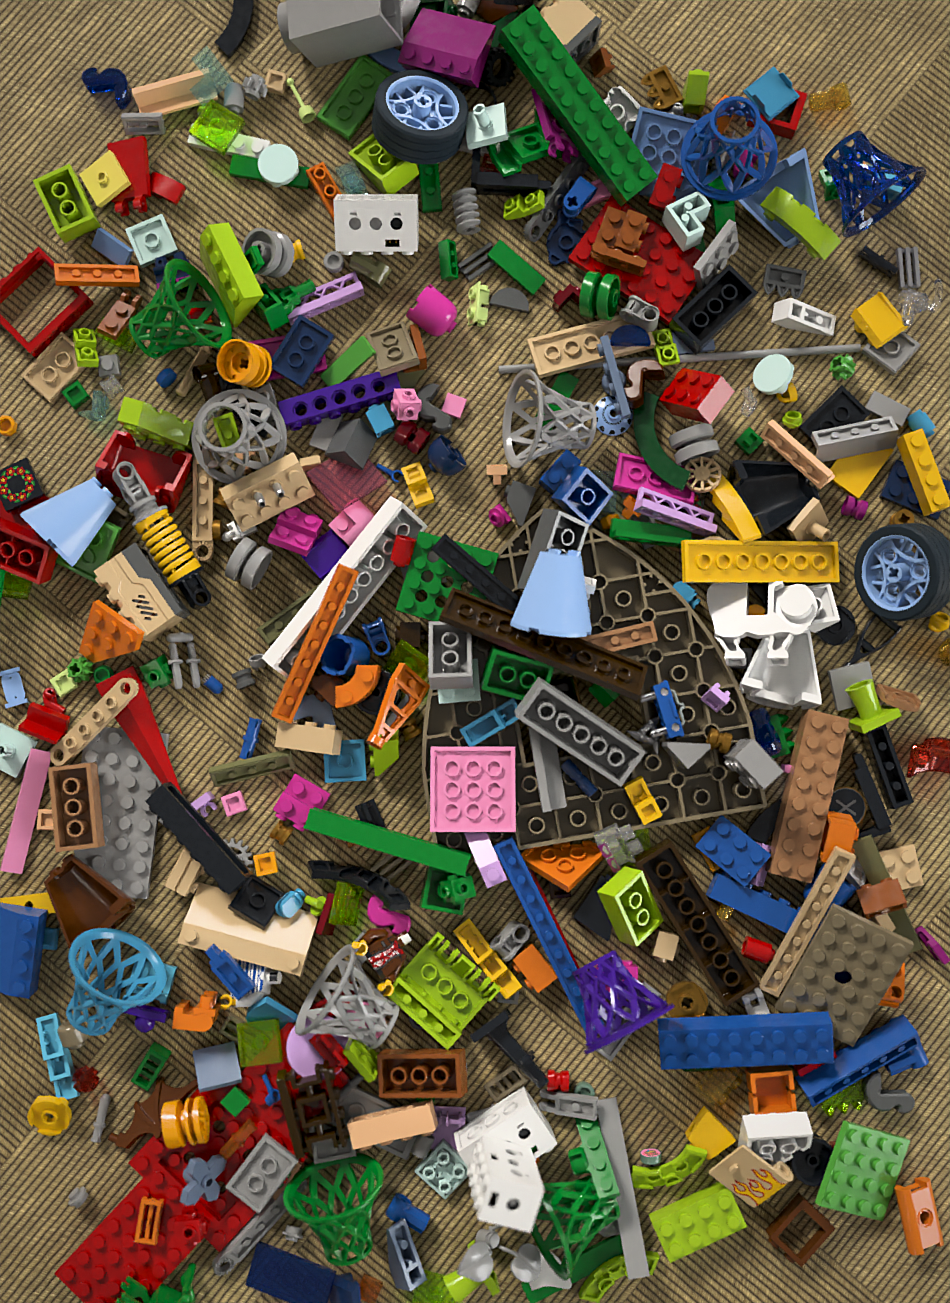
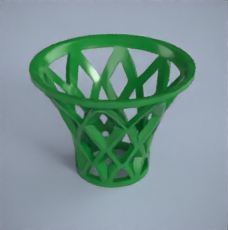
(154, 314)
(355, 1219)
(593, 1221)

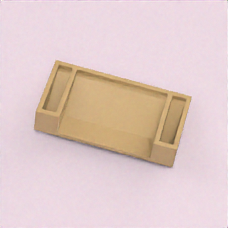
(279, 946)

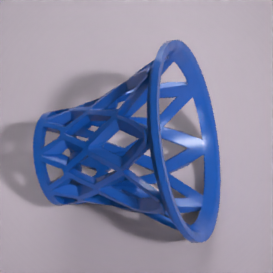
(729, 106)

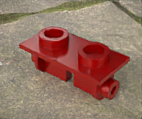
(329, 1050)

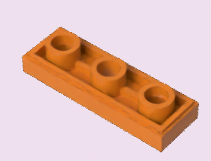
(323, 182)

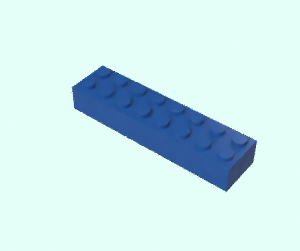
(745, 1040)

